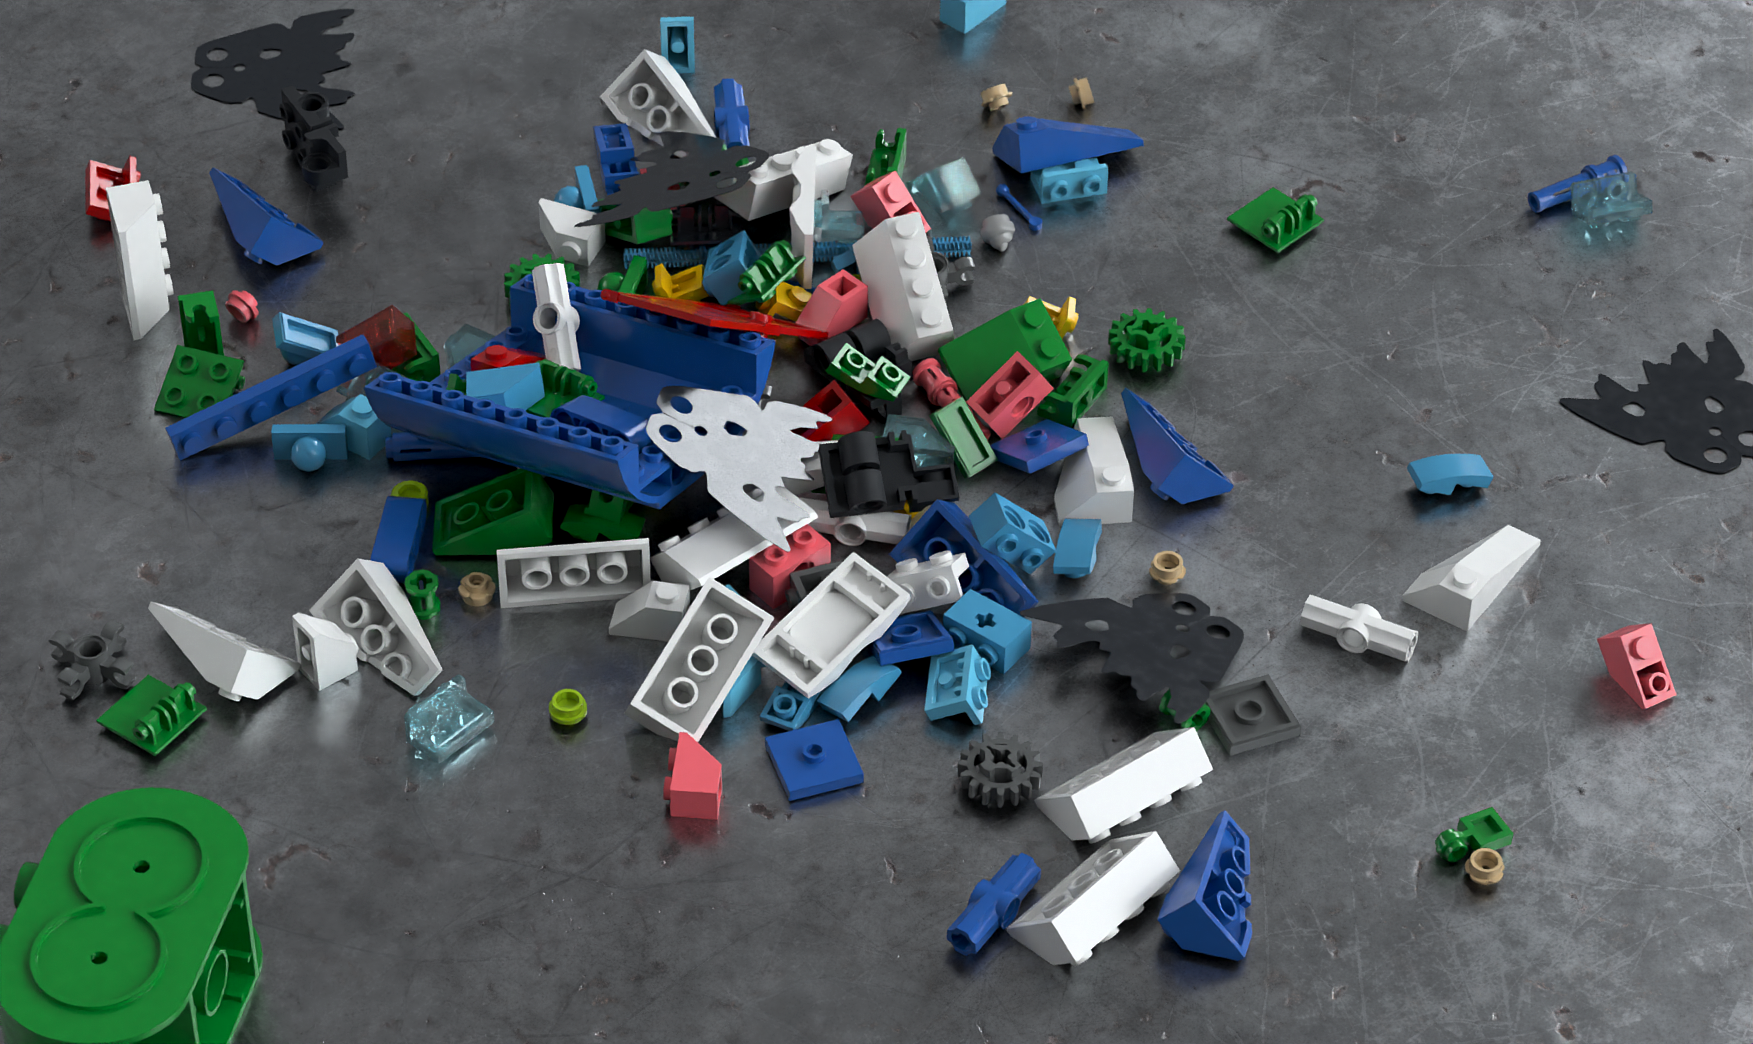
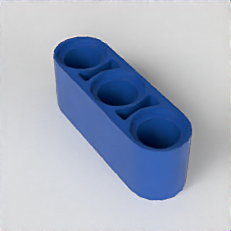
(604, 419)
(400, 535)

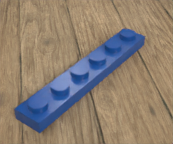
(271, 397)

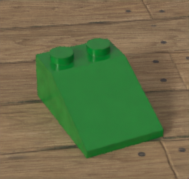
(988, 347)
(495, 516)

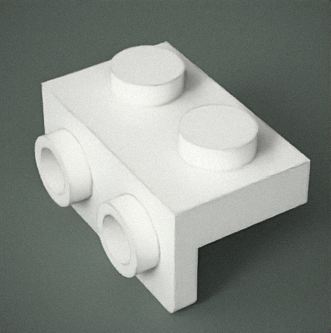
(931, 581)

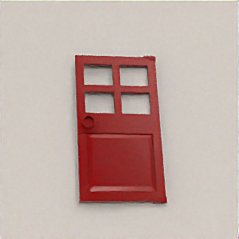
(715, 314)

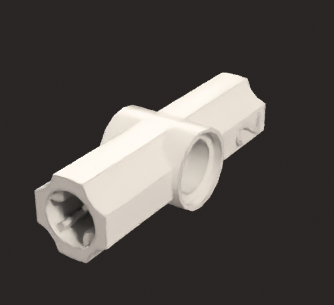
(554, 301)
(853, 530)
(1358, 628)

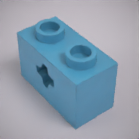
(991, 628)

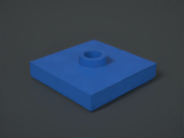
(1039, 446)
(912, 638)
(814, 760)

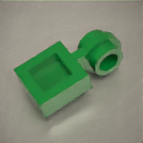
(1478, 830)

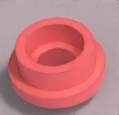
(242, 306)

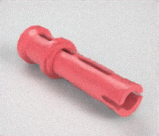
(939, 388)

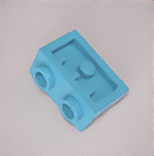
(1070, 180)
(957, 684)

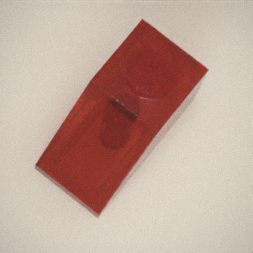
(389, 336)

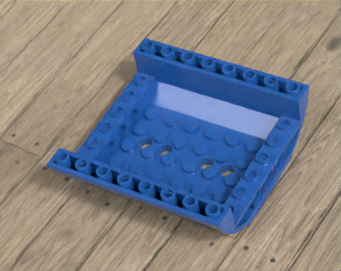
(630, 359)

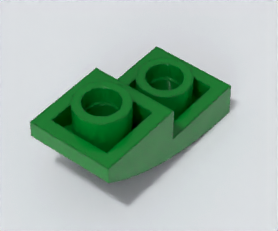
(857, 371)
(588, 527)

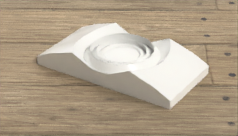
(803, 214)
(832, 626)

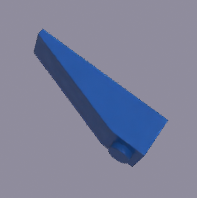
(1046, 143)
(259, 225)
(1170, 458)
(950, 529)
(1209, 896)

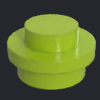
(567, 707)

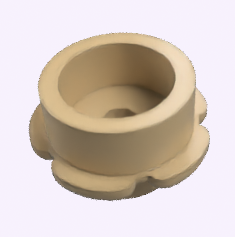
(1081, 92)
(995, 97)
(1167, 567)
(477, 589)
(1485, 866)

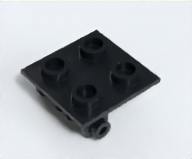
(690, 236)

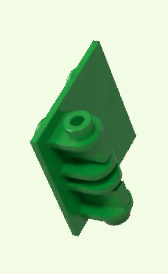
(1277, 218)
(767, 273)
(198, 381)
(561, 387)
(153, 713)

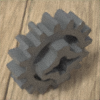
(1000, 769)

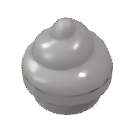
(997, 231)

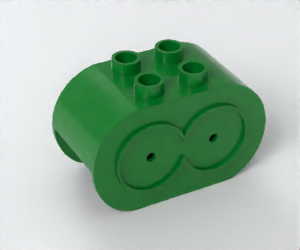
(132, 927)

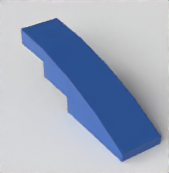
(614, 154)

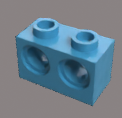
(725, 266)
(1012, 533)

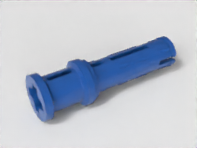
(1544, 197)

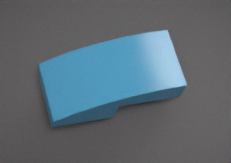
(1444, 471)
(1077, 547)
(855, 685)
(789, 707)

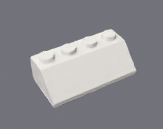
(773, 183)
(140, 254)
(904, 285)
(718, 544)
(572, 572)
(699, 663)
(1126, 784)
(1096, 899)

